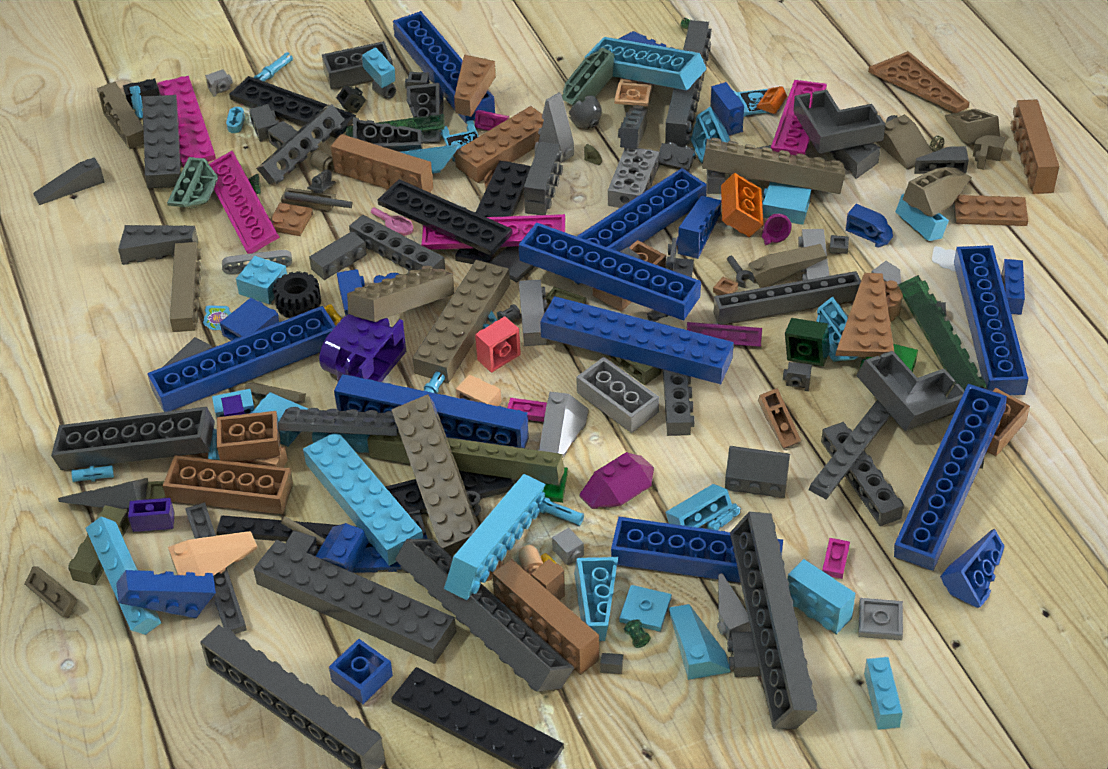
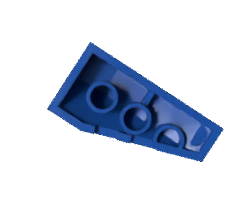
(973, 571)

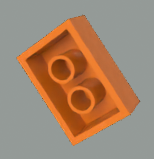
(741, 205)

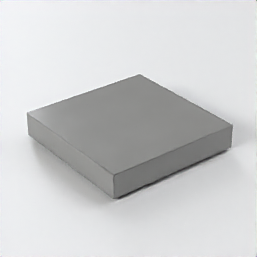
(880, 619)

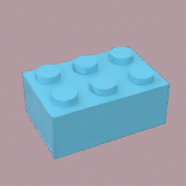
(821, 596)

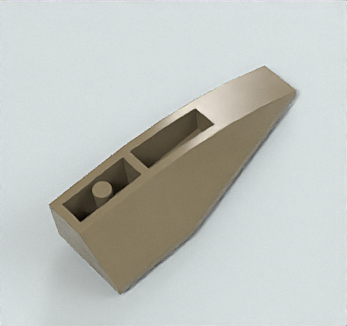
(936, 190)

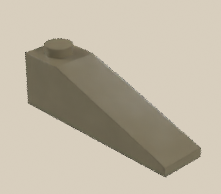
(780, 265)

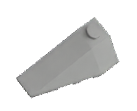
(556, 126)
(562, 422)

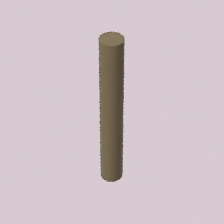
(297, 527)

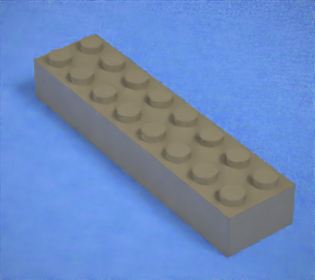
(773, 166)
(461, 320)
(436, 473)

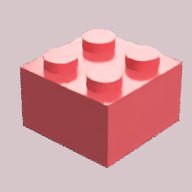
(498, 344)

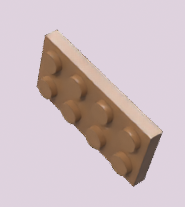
(990, 210)

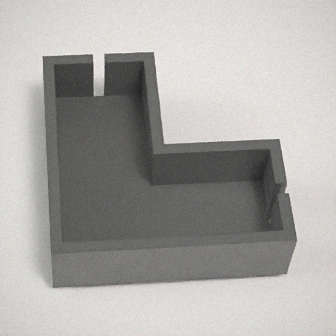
(836, 128)
(906, 397)

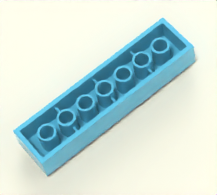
(653, 63)
(361, 495)
(494, 537)

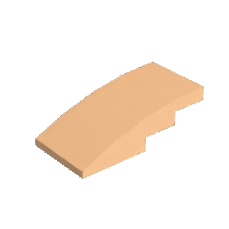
(633, 92)

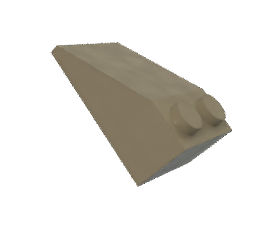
(973, 124)
(904, 141)

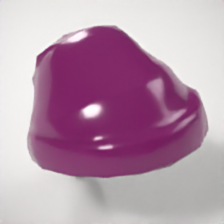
(776, 228)

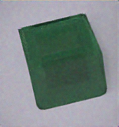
(255, 182)

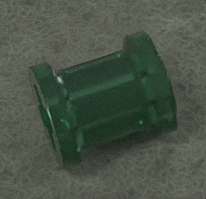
(637, 643)

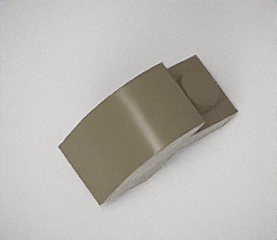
(988, 148)

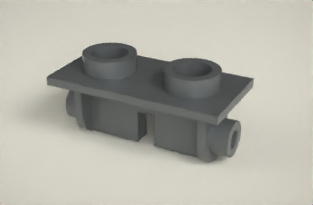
(321, 182)

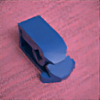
(869, 225)

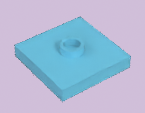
(647, 606)

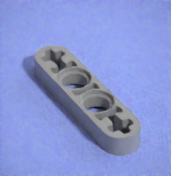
(271, 255)

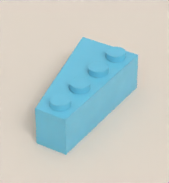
(595, 590)

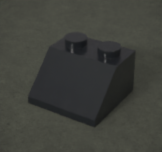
(147, 88)

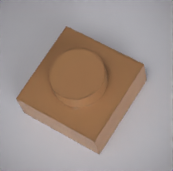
(725, 286)

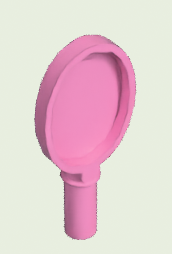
(397, 223)

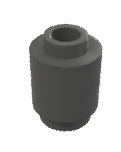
(387, 92)

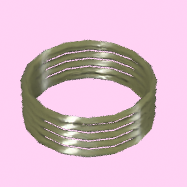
(935, 139)

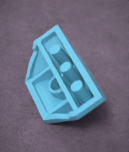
(707, 127)
(437, 156)
(836, 317)

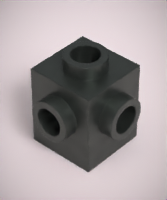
(351, 98)

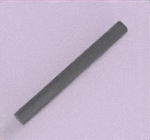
(320, 200)

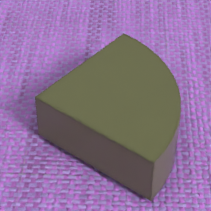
(592, 155)

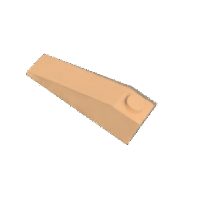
(211, 553)

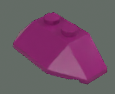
(618, 481)

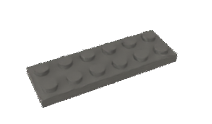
(338, 421)

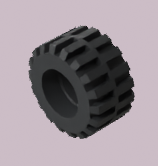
(296, 293)

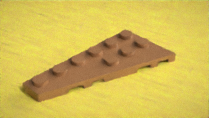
(917, 78)
(868, 324)

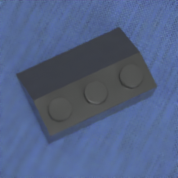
(757, 471)

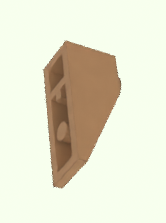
(779, 418)

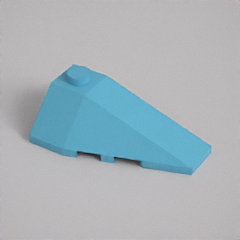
(698, 647)

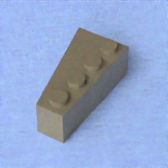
(121, 115)

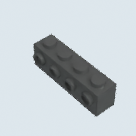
(633, 127)

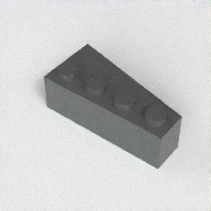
(858, 158)

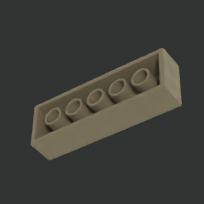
(400, 293)

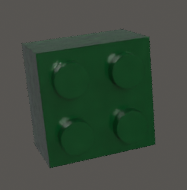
(807, 341)

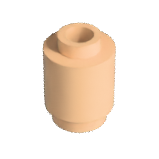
(529, 558)

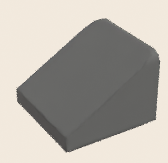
(611, 663)

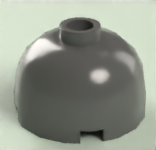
(586, 113)

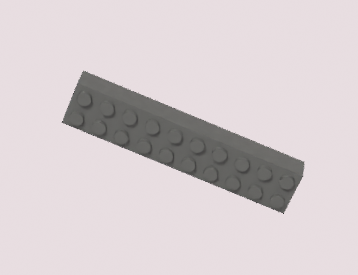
(685, 102)
(355, 601)
(487, 618)
(773, 621)
(293, 700)

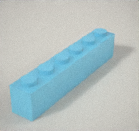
(115, 560)

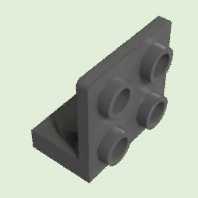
(678, 265)

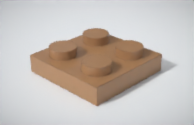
(291, 218)

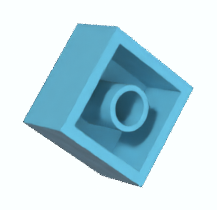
(258, 279)

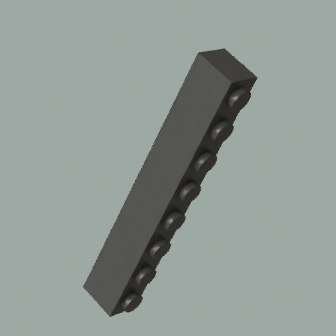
(785, 297)

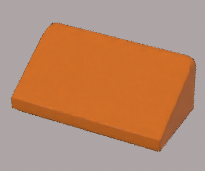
(772, 99)

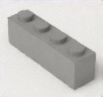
(809, 238)
(532, 311)

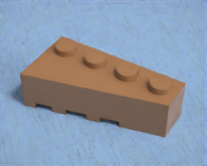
(473, 82)

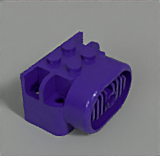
(363, 348)

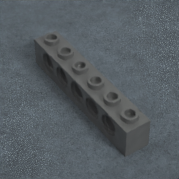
(269, 168)
(394, 245)
(677, 403)
(866, 479)

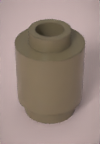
(322, 160)

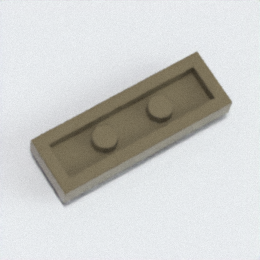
(308, 204)
(259, 389)
(50, 591)

